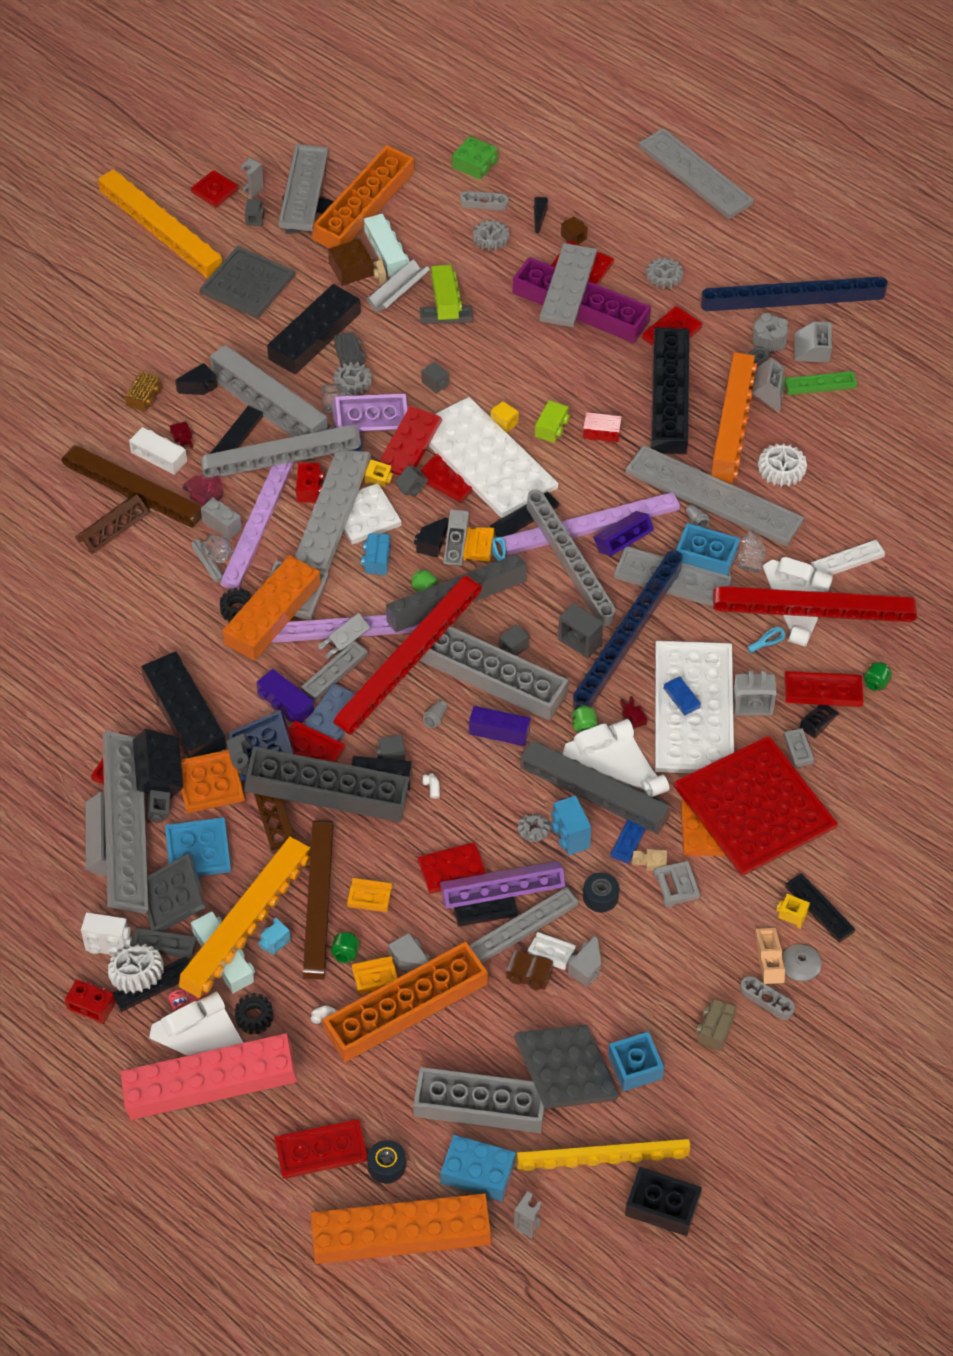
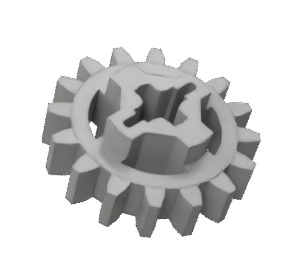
(491, 235)
(664, 273)
(353, 377)

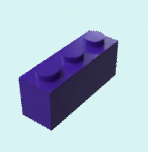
(623, 533)
(284, 696)
(499, 726)

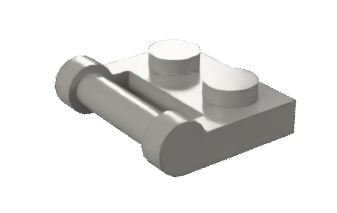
(682, 880)

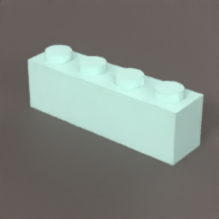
(385, 243)
(238, 973)

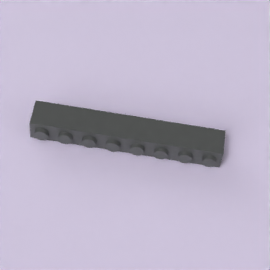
(492, 577)
(595, 787)

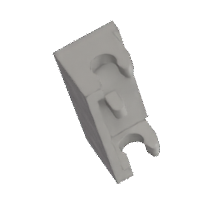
(254, 177)
(525, 1216)

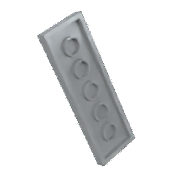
(568, 285)
(691, 583)

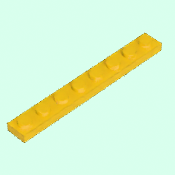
(603, 1154)

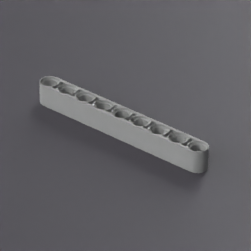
(281, 451)
(574, 564)

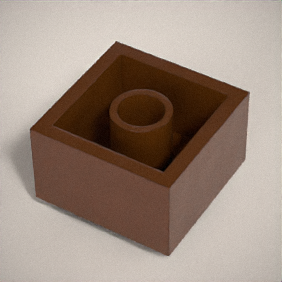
(350, 262)

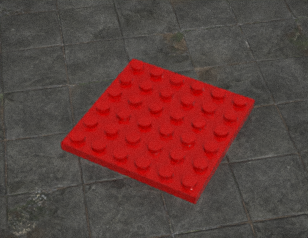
(755, 805)

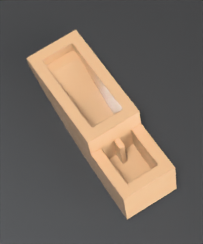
(770, 955)

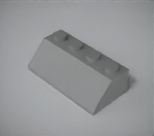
(96, 835)

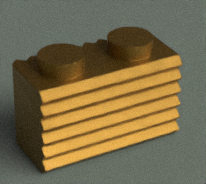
(143, 391)

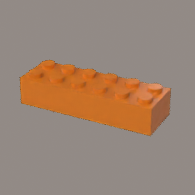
(271, 607)

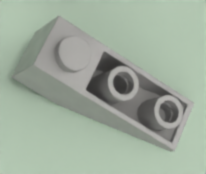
(456, 537)

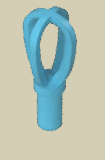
(495, 550)
(761, 643)

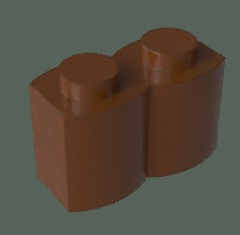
(529, 970)

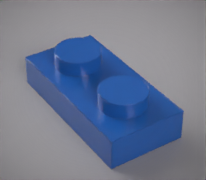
(682, 695)

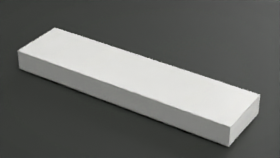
(849, 558)

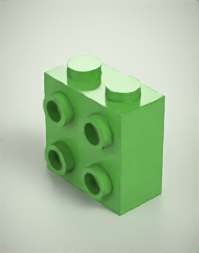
(475, 157)

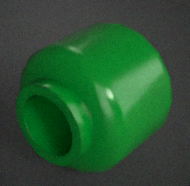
(877, 676)
(345, 947)

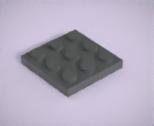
(174, 894)

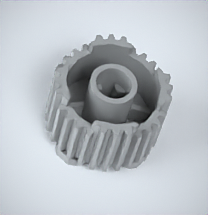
(770, 332)

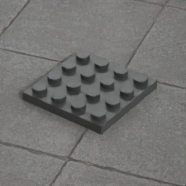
(247, 282)
(566, 1066)

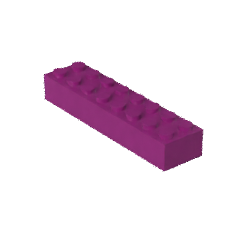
(599, 305)

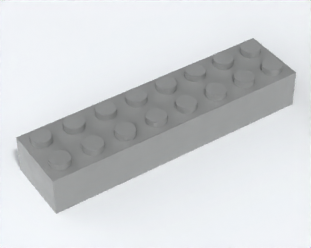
(265, 394)
(498, 672)

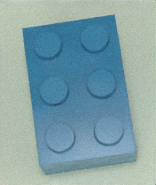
(708, 549)
(478, 1168)

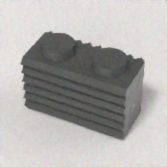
(348, 349)

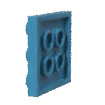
(204, 841)

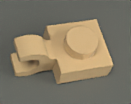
(379, 271)
(652, 859)

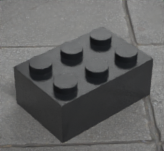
(157, 762)
(663, 1201)

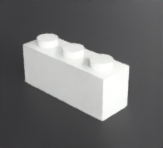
(158, 450)

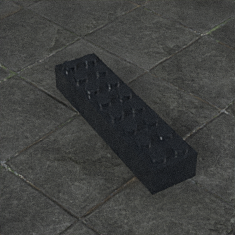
(670, 390)

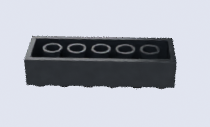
(314, 329)
(183, 706)

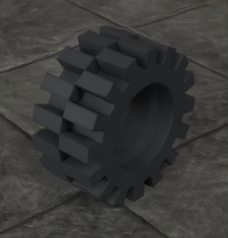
(232, 598)
(254, 1003)

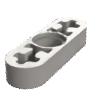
(471, 203)
(769, 1006)

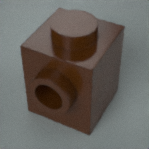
(574, 230)

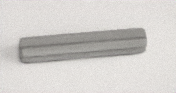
(210, 565)

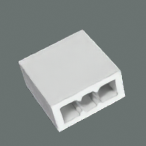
(105, 934)

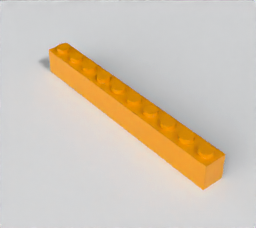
(160, 223)
(244, 918)

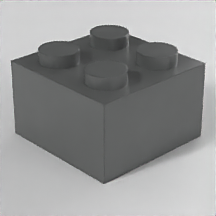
(580, 630)

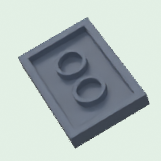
(326, 711)

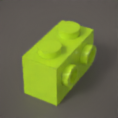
(552, 421)

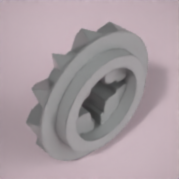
(536, 834)

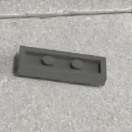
(429, 315)
(166, 943)

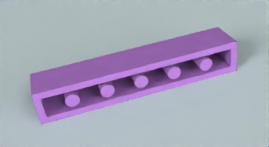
(502, 884)

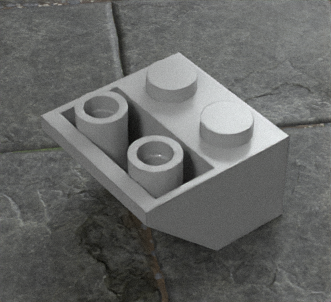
(813, 343)
(770, 383)

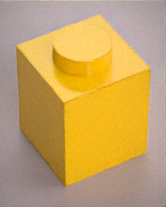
(505, 416)

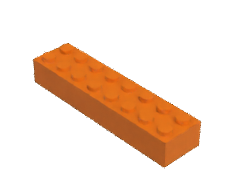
(363, 198)
(734, 418)
(405, 1001)
(400, 1228)

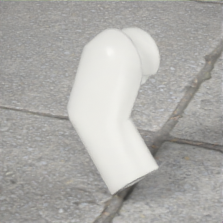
(434, 785)
(321, 1012)

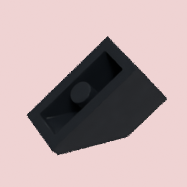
(197, 381)
(431, 538)

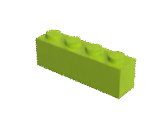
(446, 292)

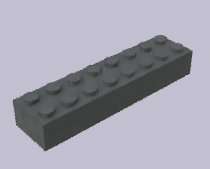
(326, 784)

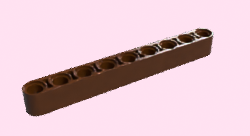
(130, 484)
(318, 900)

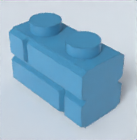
(377, 554)

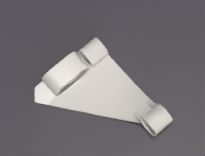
(797, 576)
(617, 755)
(197, 1027)

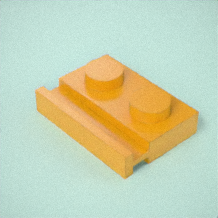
(478, 544)
(369, 895)
(373, 974)

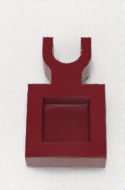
(181, 433)
(633, 714)

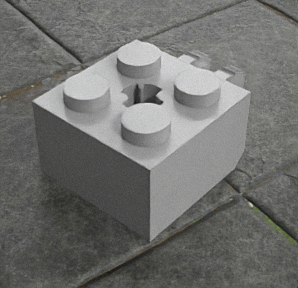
(754, 694)

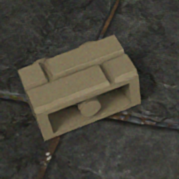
(716, 1024)

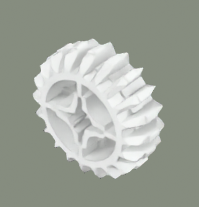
(771, 466)
(135, 968)

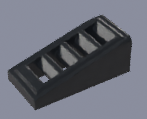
(540, 210)
(813, 730)

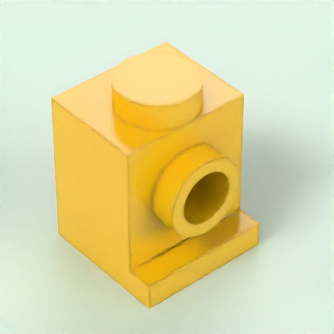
(377, 468)
(793, 910)

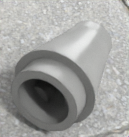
(697, 516)
(434, 715)

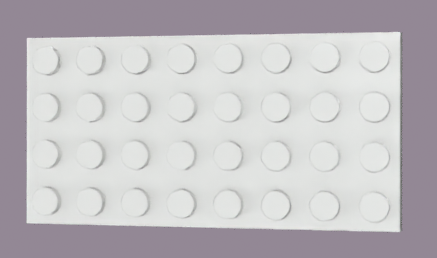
(488, 458)
(707, 733)

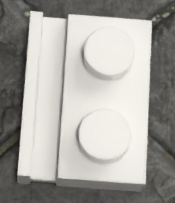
(552, 949)

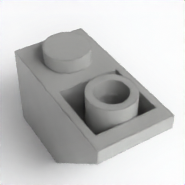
(407, 953)
(587, 963)

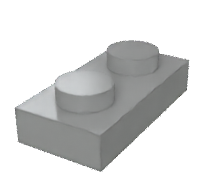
(798, 748)

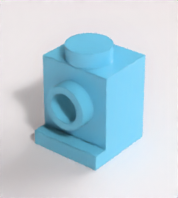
(274, 937)

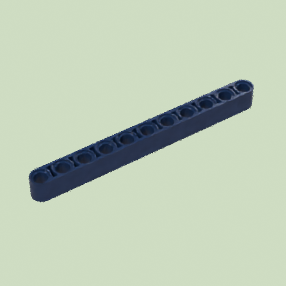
(793, 293)
(629, 623)

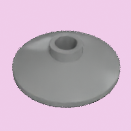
(801, 970)

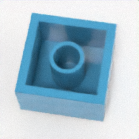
(571, 825)
(635, 1061)

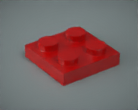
(214, 188)

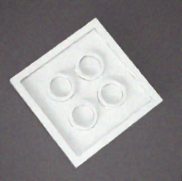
(370, 514)

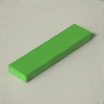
(820, 383)

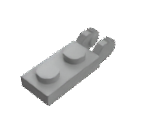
(345, 635)

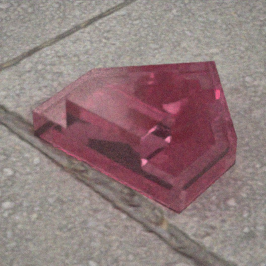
(204, 489)

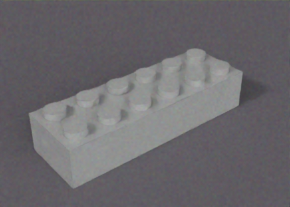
(478, 1100)

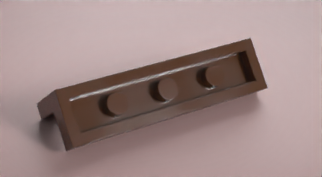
(106, 520)
(280, 815)

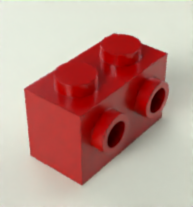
(308, 482)
(90, 1001)

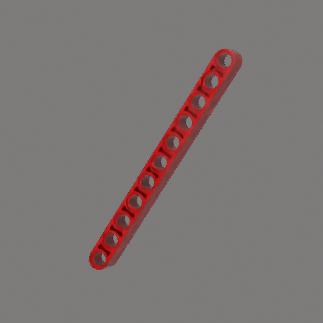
(814, 604)
(407, 655)

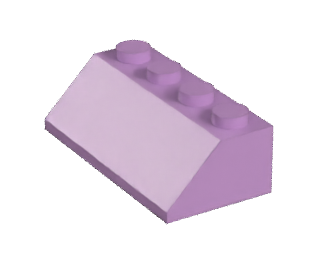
(370, 411)

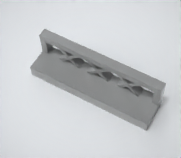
(396, 285)

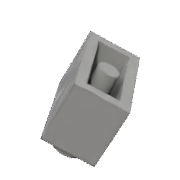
(221, 518)

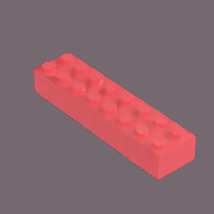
(208, 1076)

